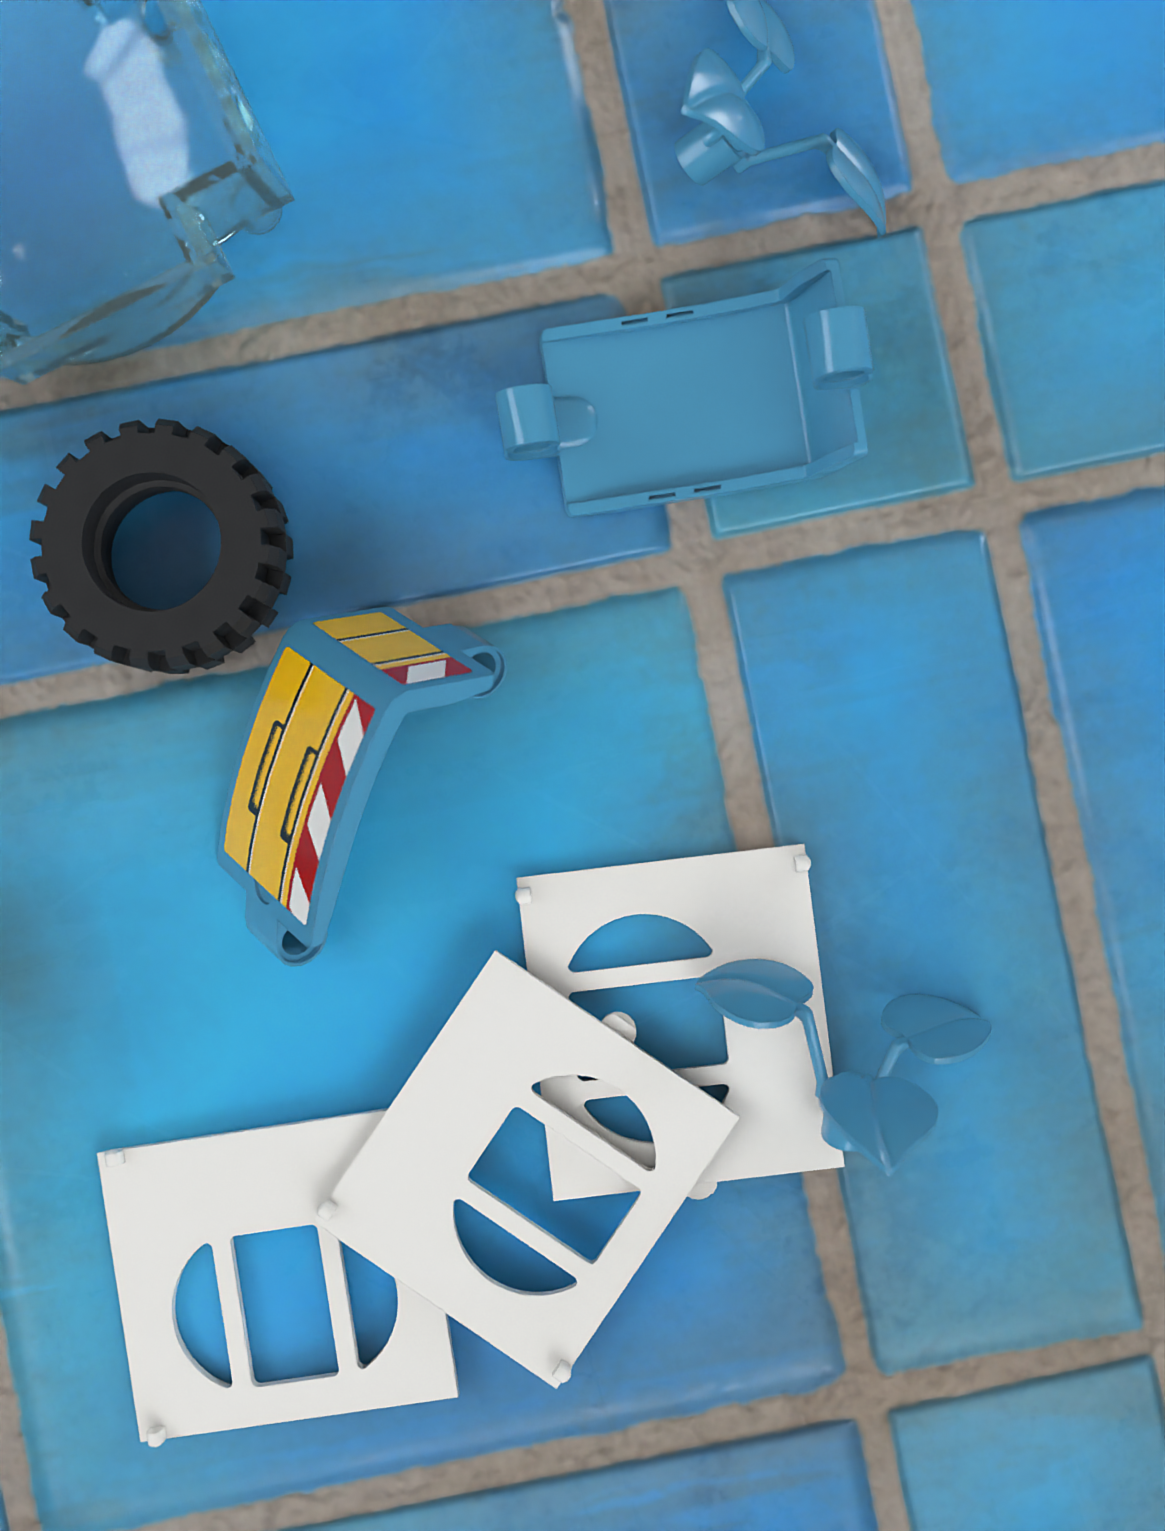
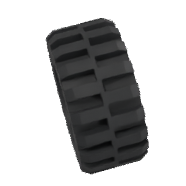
(95, 500)

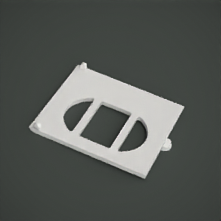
(743, 909)
(418, 1161)
(212, 1187)

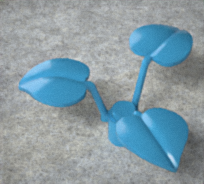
(733, 131)
(862, 1114)

